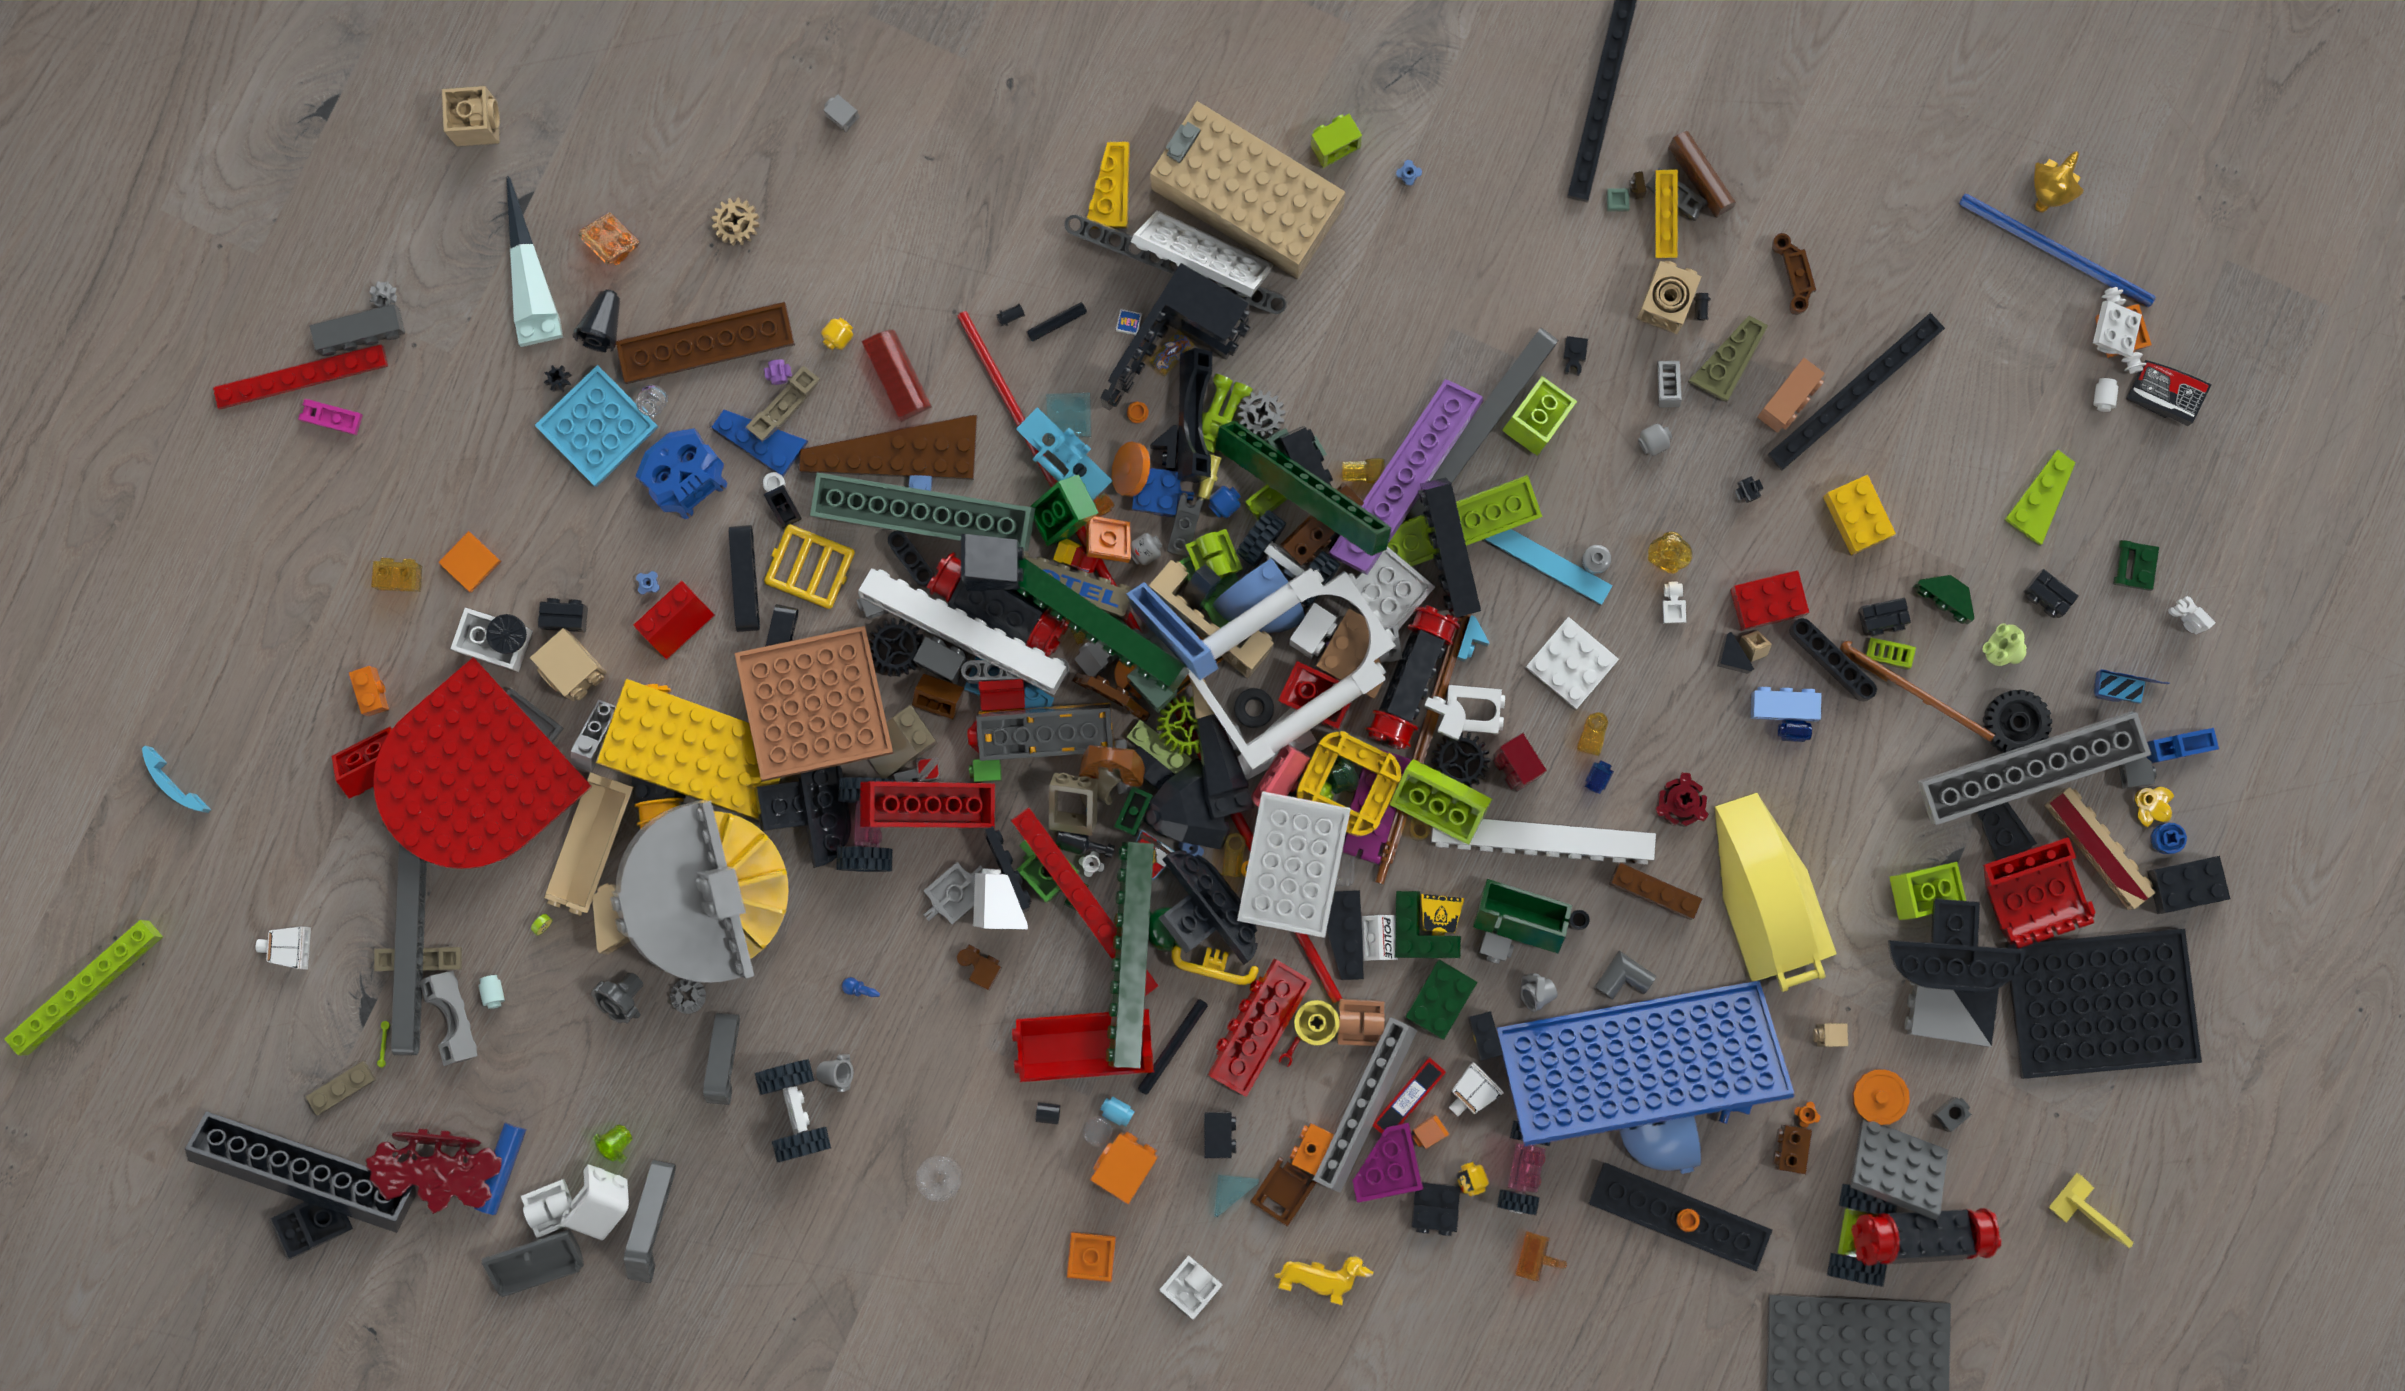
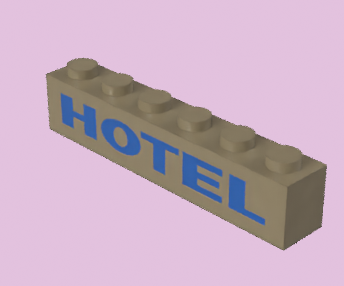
(1099, 592)

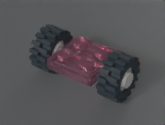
(1524, 1176)

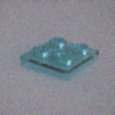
(1070, 411)

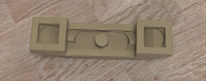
(784, 404)
(433, 959)

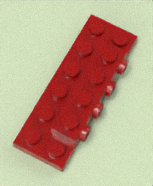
(1258, 1026)

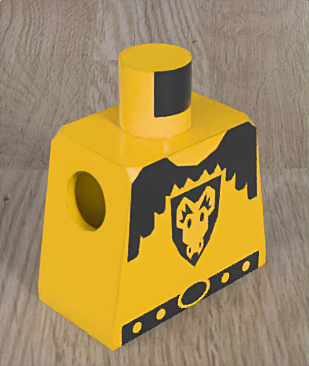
(1440, 913)

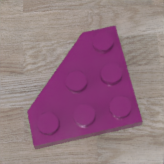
(1389, 1167)

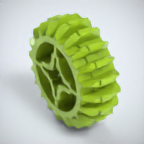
(1176, 726)

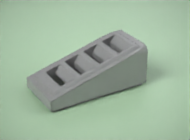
(1669, 398)

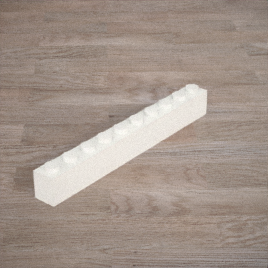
(963, 631)
(1555, 841)

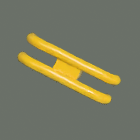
(1213, 967)

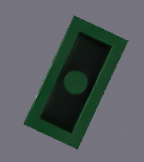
(1133, 811)

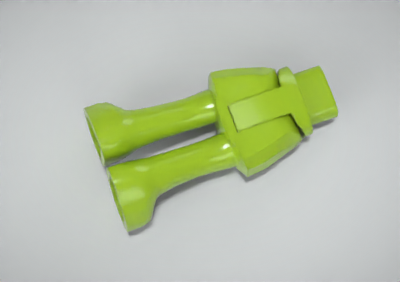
(1211, 419)

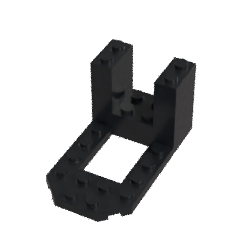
(1196, 309)

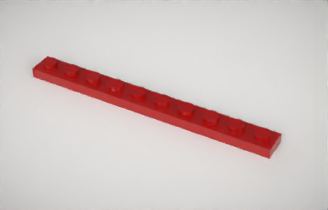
(1071, 884)

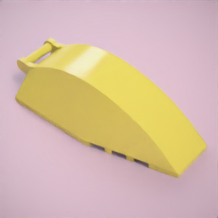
(1769, 895)

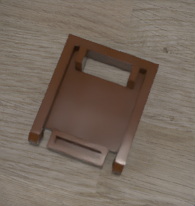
(1286, 1188)

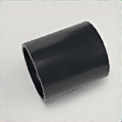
(1586, 920)
(1048, 1113)

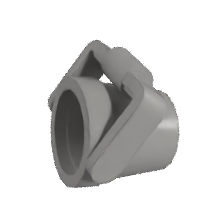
(1538, 993)
(836, 1072)

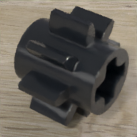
(558, 384)
(1749, 489)

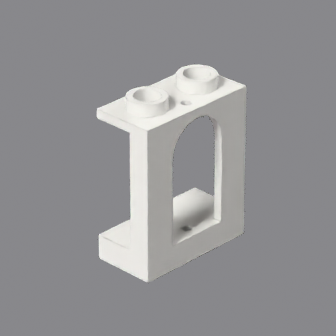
(1494, 695)

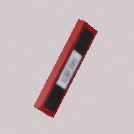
(1410, 1095)

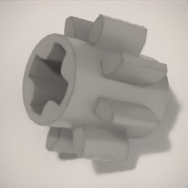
(383, 294)

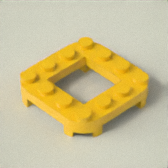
(1364, 755)

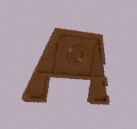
(1116, 695)

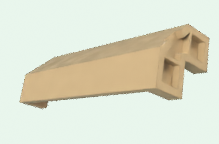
(588, 844)

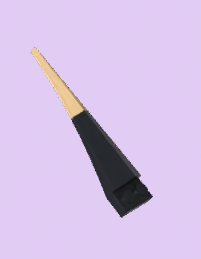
(1223, 776)

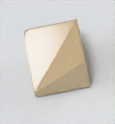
(1755, 645)

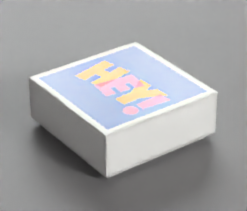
(1128, 322)

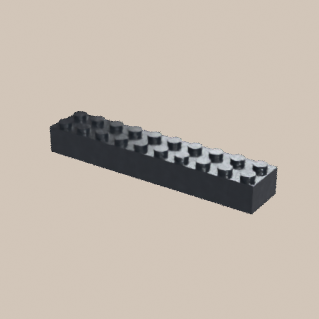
(295, 1171)

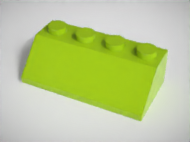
(1440, 801)

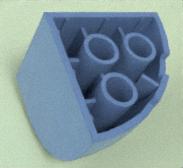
(1252, 590)
(1665, 1144)

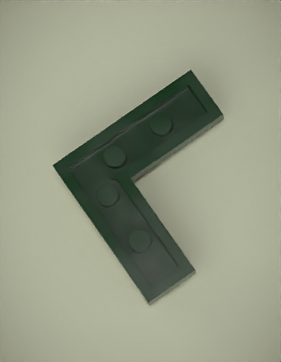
(1408, 939)

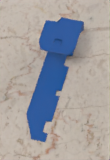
(2108, 698)

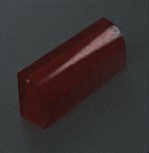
(896, 374)

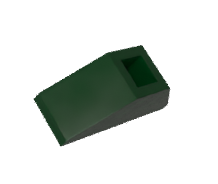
(1948, 595)

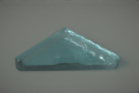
(1230, 1190)

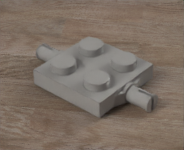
(952, 893)

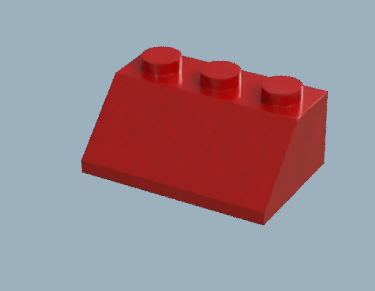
(674, 620)
(356, 764)

